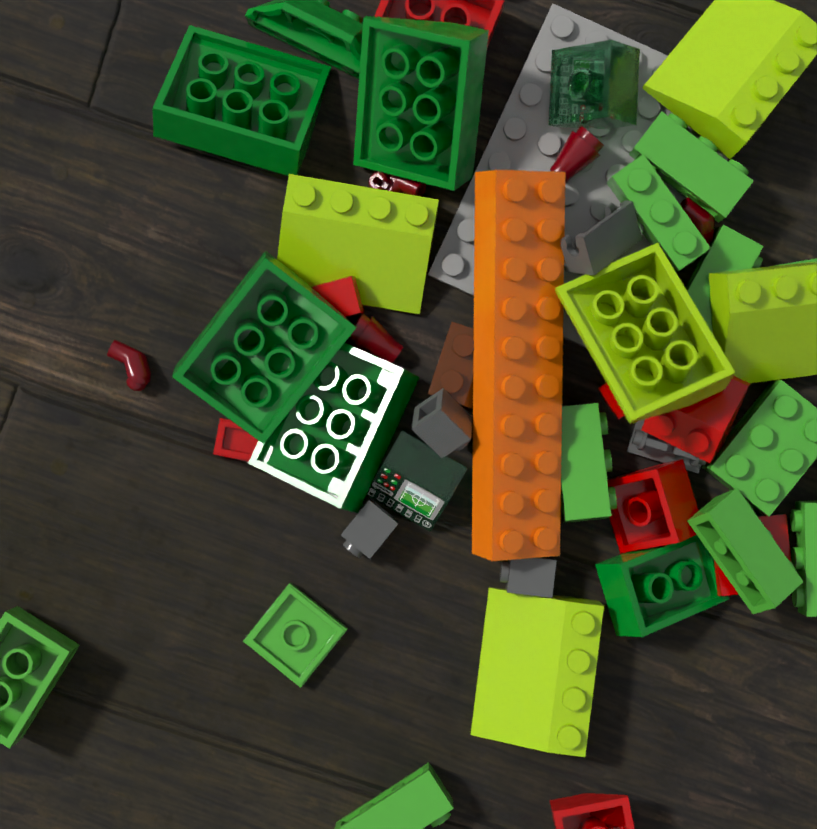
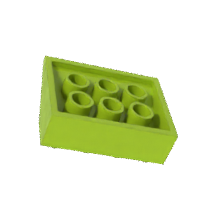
(734, 68)
(359, 232)
(767, 320)
(646, 335)
(537, 671)

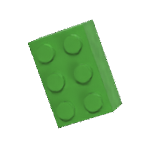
(768, 448)
(30, 667)

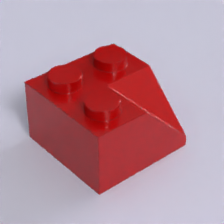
(592, 812)

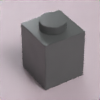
(442, 423)
(368, 530)
(529, 576)

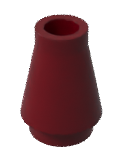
(577, 153)
(374, 339)

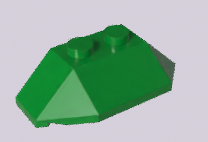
(313, 30)

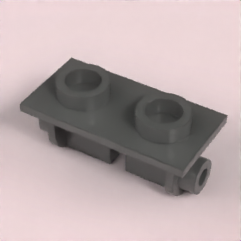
(656, 449)

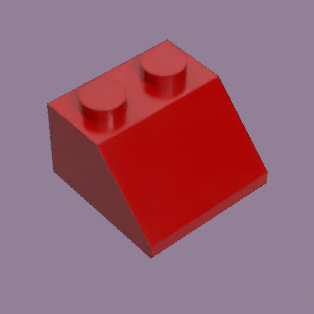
(701, 426)
(653, 507)

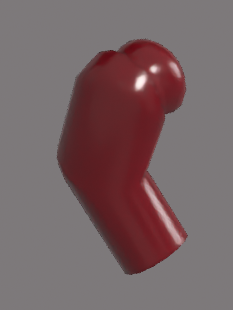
(396, 184)
(701, 219)
(135, 364)

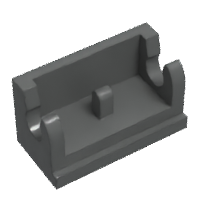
(603, 241)

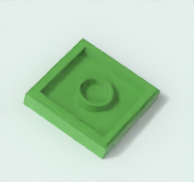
(295, 634)

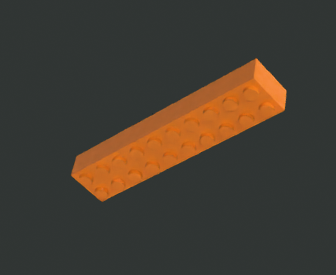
(517, 364)

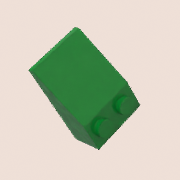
(658, 586)

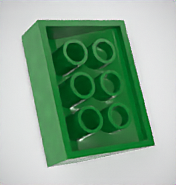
(420, 99)
(240, 101)
(263, 348)
(339, 428)

